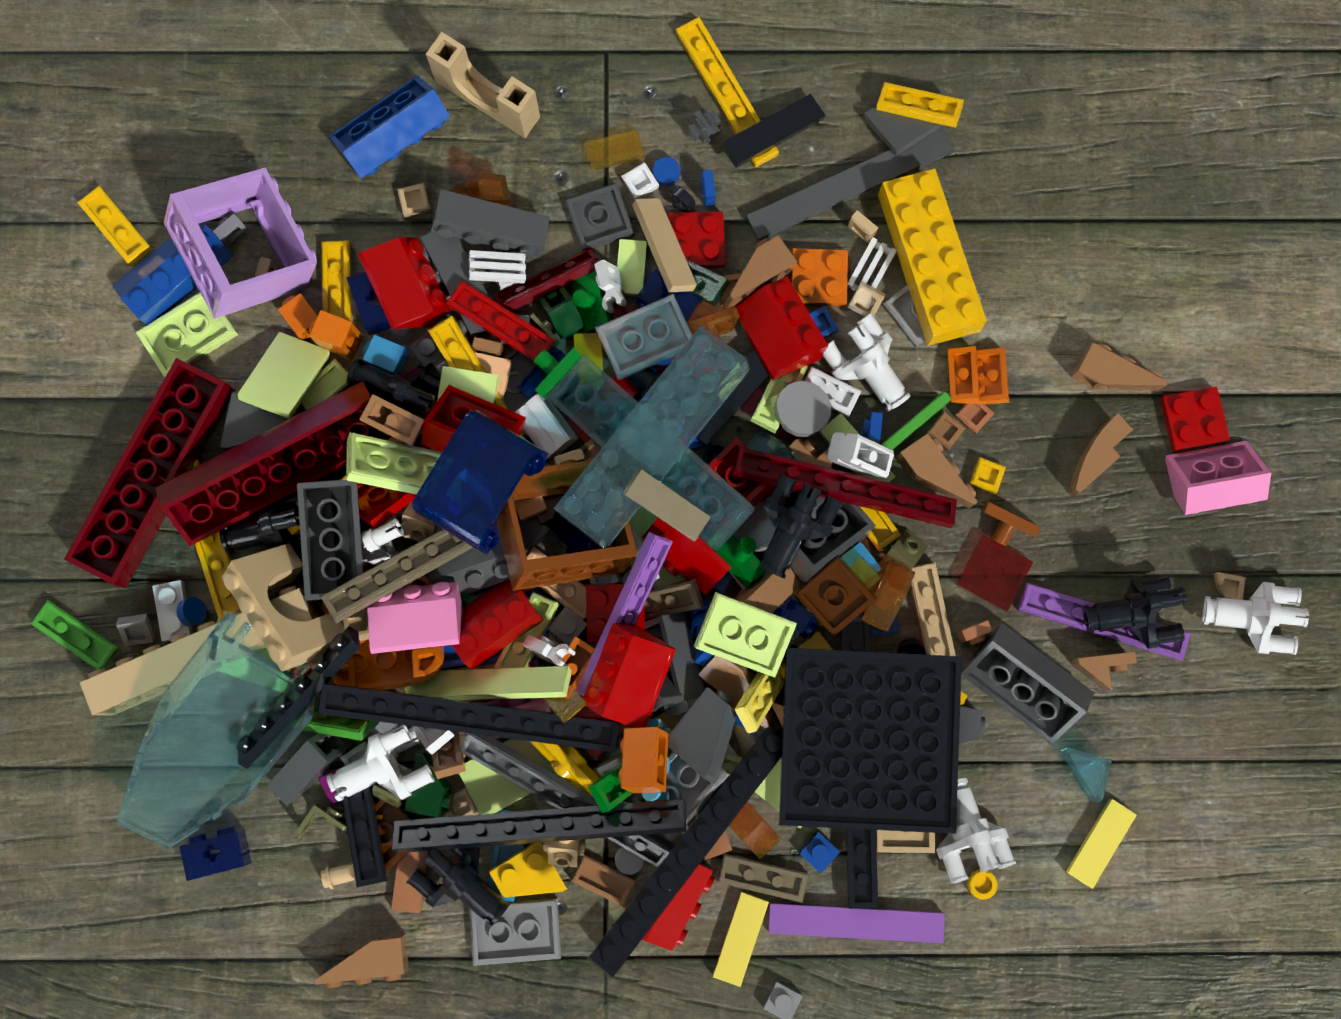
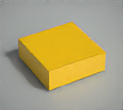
(987, 475)

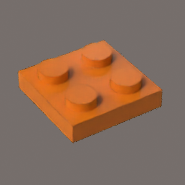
(821, 276)

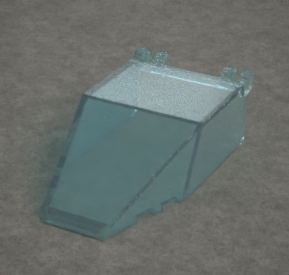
(190, 751)

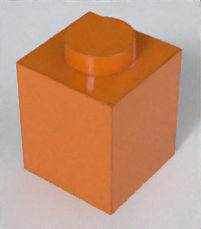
(298, 315)

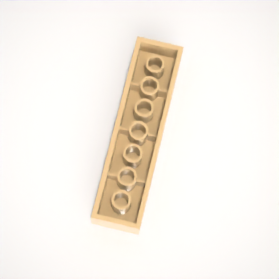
(151, 674)

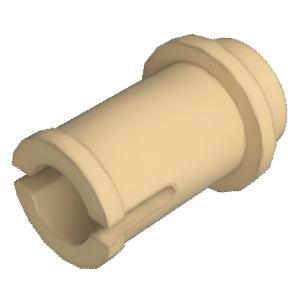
(337, 875)

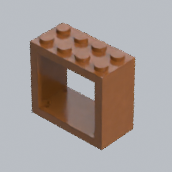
(563, 568)

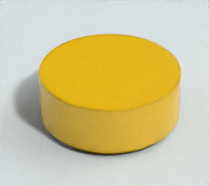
(982, 884)

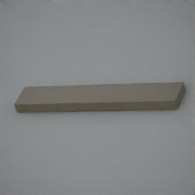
(393, 574)

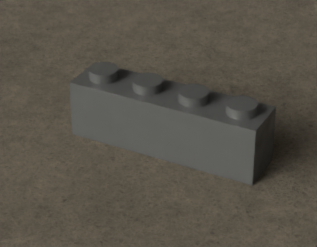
(489, 224)
(452, 267)

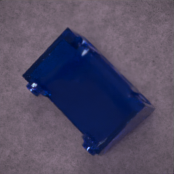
(476, 479)

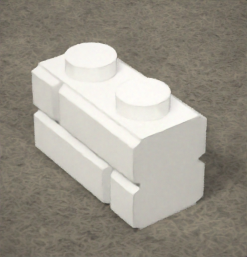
(546, 426)
(860, 455)

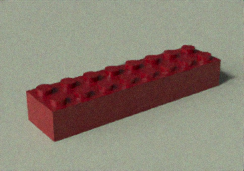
(159, 451)
(265, 467)

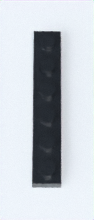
(302, 692)

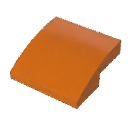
(978, 375)

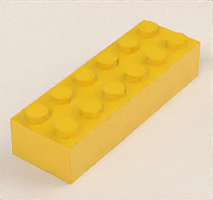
(931, 257)

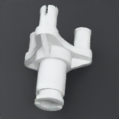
(870, 364)
(377, 543)
(1260, 616)
(381, 767)
(986, 838)

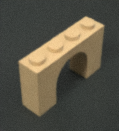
(511, 106)
(287, 640)

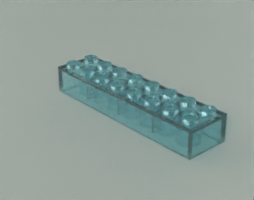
(602, 406)
(653, 435)

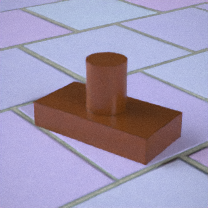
(1008, 523)

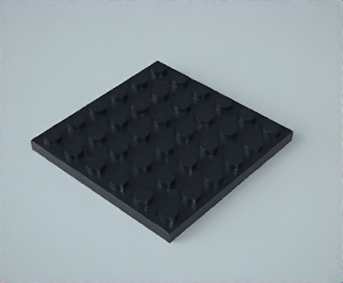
(870, 740)

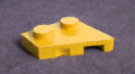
(527, 873)

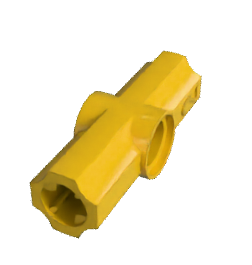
(569, 764)

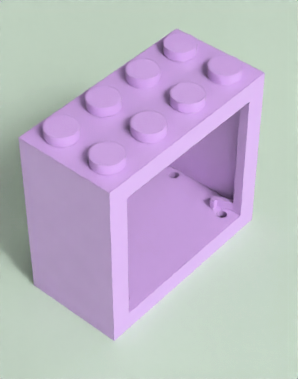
(230, 196)

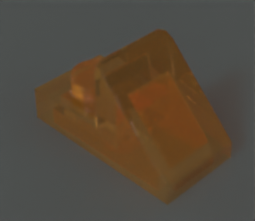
(717, 323)

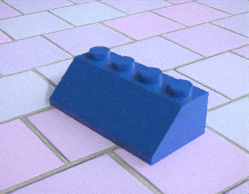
(390, 126)
(163, 279)

